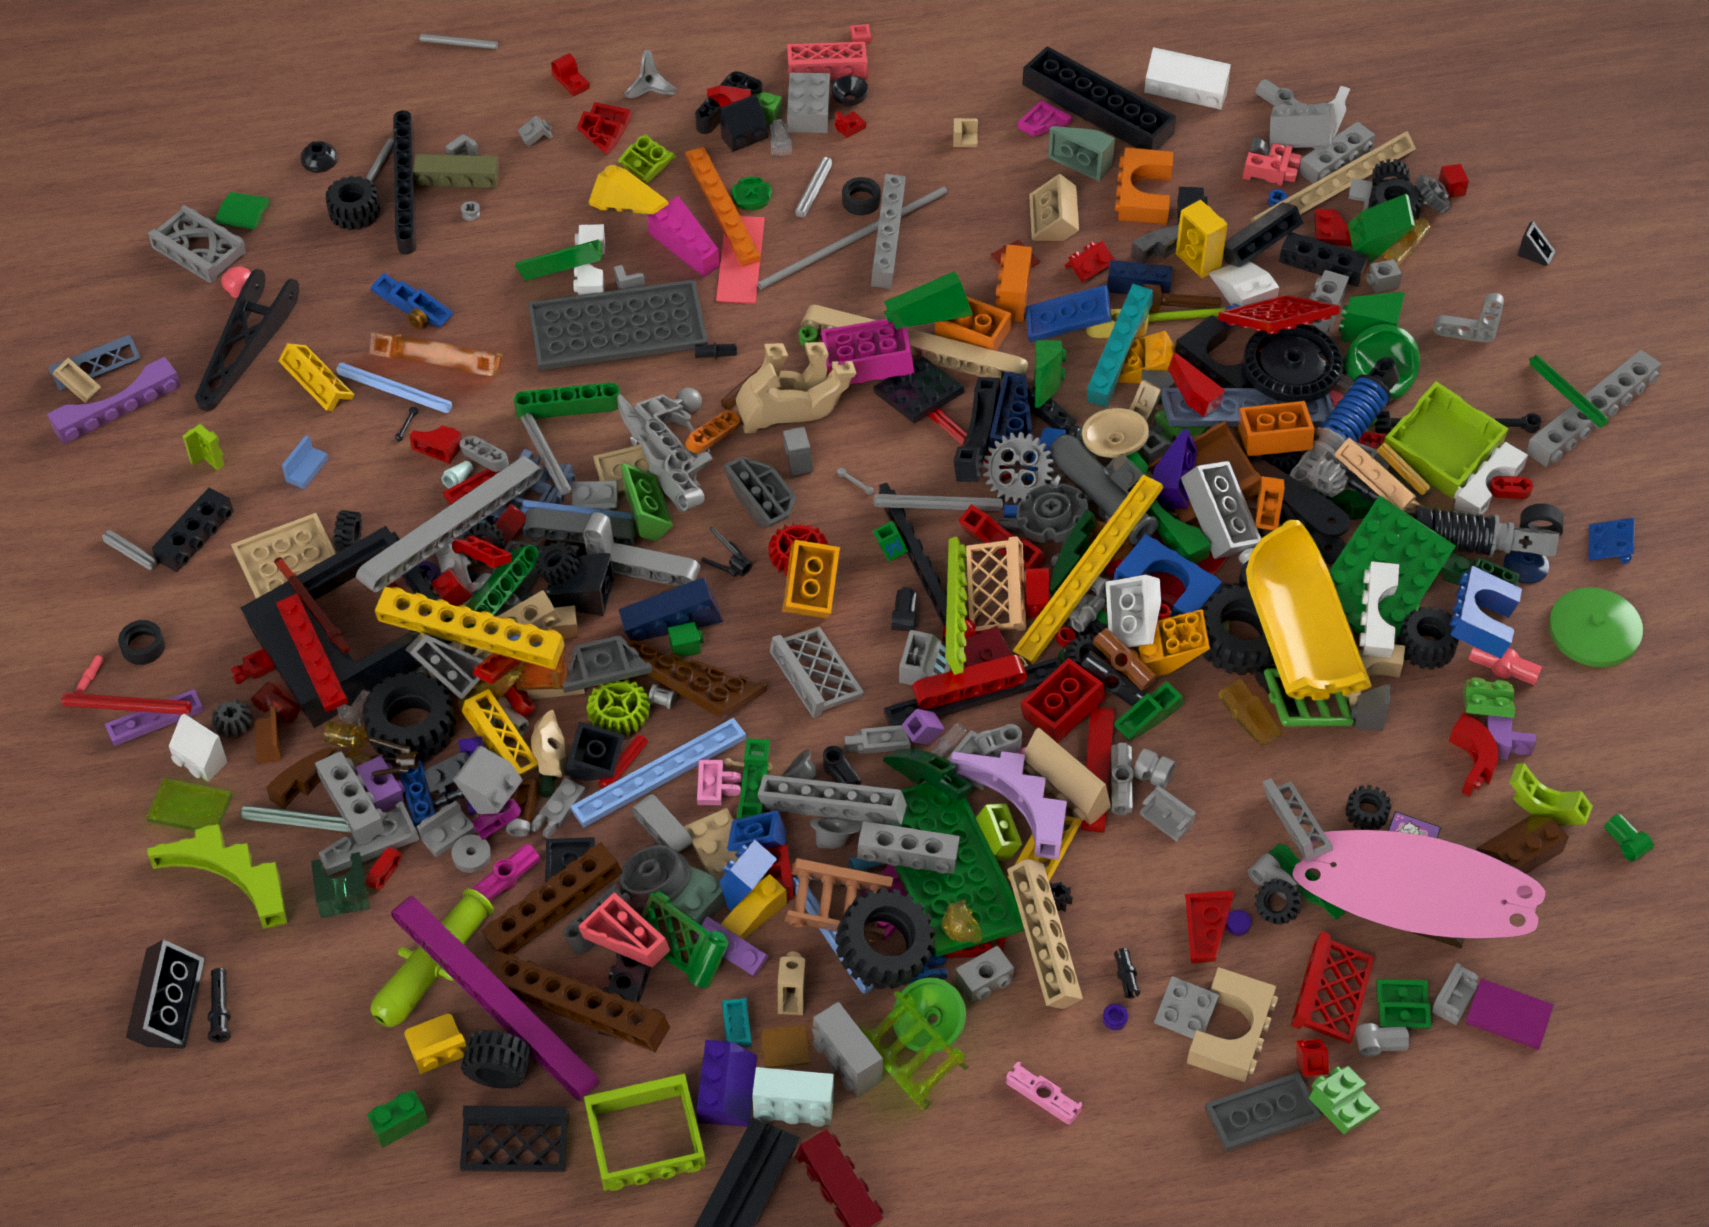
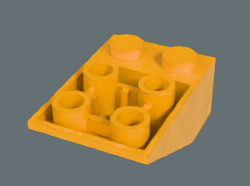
(1147, 353)
(1176, 642)

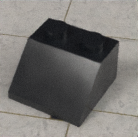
(743, 123)
(593, 753)

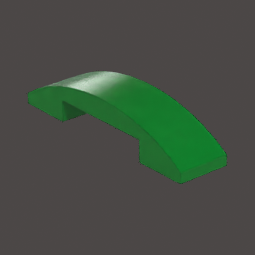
(755, 766)

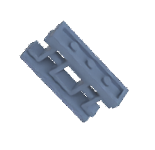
(549, 494)

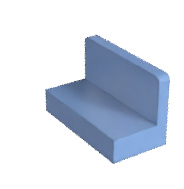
(303, 463)

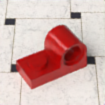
(567, 74)
(781, 869)

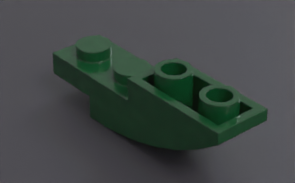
(1457, 565)
(929, 767)

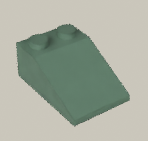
(1082, 150)
(700, 898)

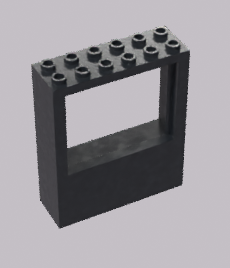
(319, 580)

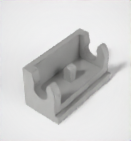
(1168, 813)
(1455, 994)

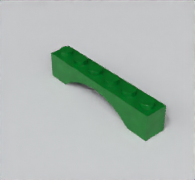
(1180, 537)

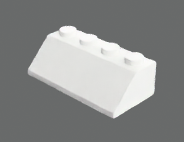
(1187, 78)

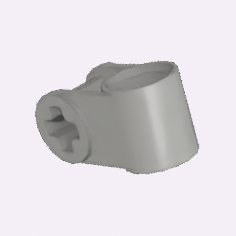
(998, 740)

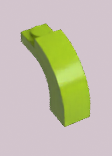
(1562, 807)

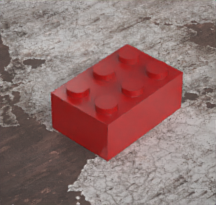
(1063, 700)

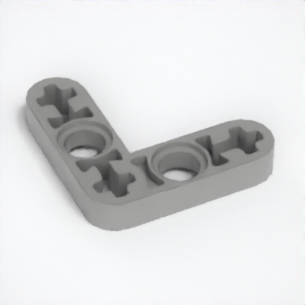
(1482, 325)

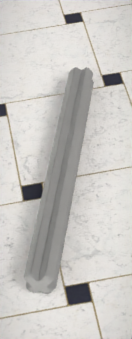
(546, 454)
(936, 502)

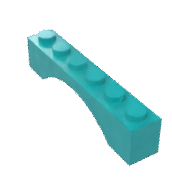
(1112, 359)

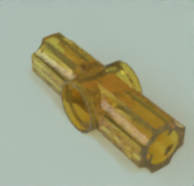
(1406, 245)

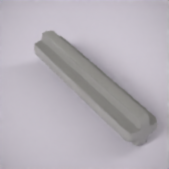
(130, 550)

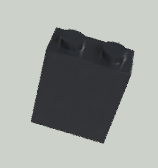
(588, 587)

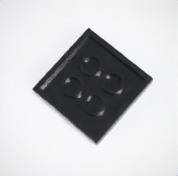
(919, 392)

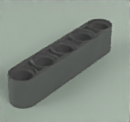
(571, 526)

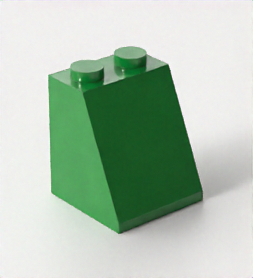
(1369, 311)

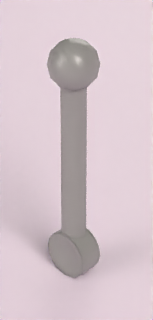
(841, 472)

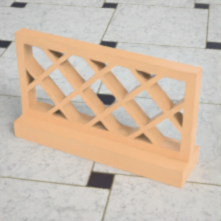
(1375, 475)
(1015, 582)

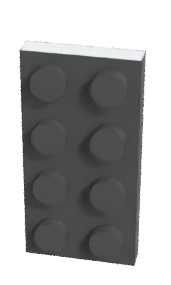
(1262, 1112)

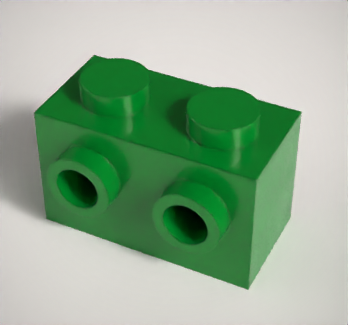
(397, 1118)

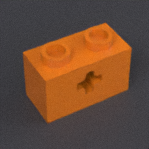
(1269, 503)

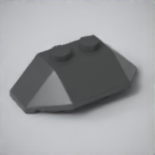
(760, 491)

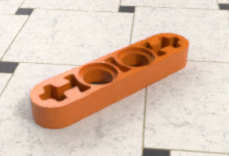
(714, 432)

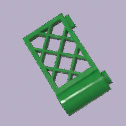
(707, 952)

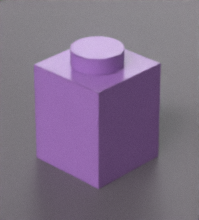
(923, 727)

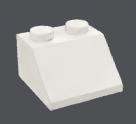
(197, 749)

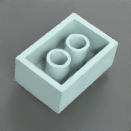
(793, 1096)

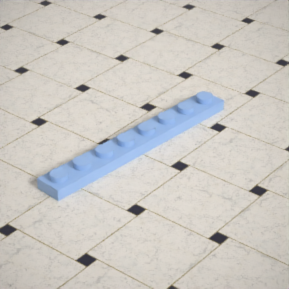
(658, 772)

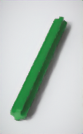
(1568, 391)

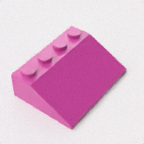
(873, 347)

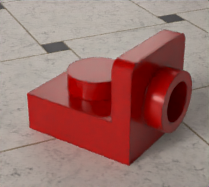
(849, 124)

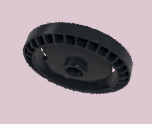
(1293, 364)

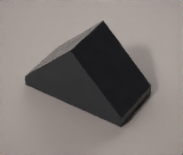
(1536, 246)

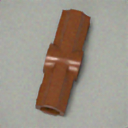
(1134, 669)

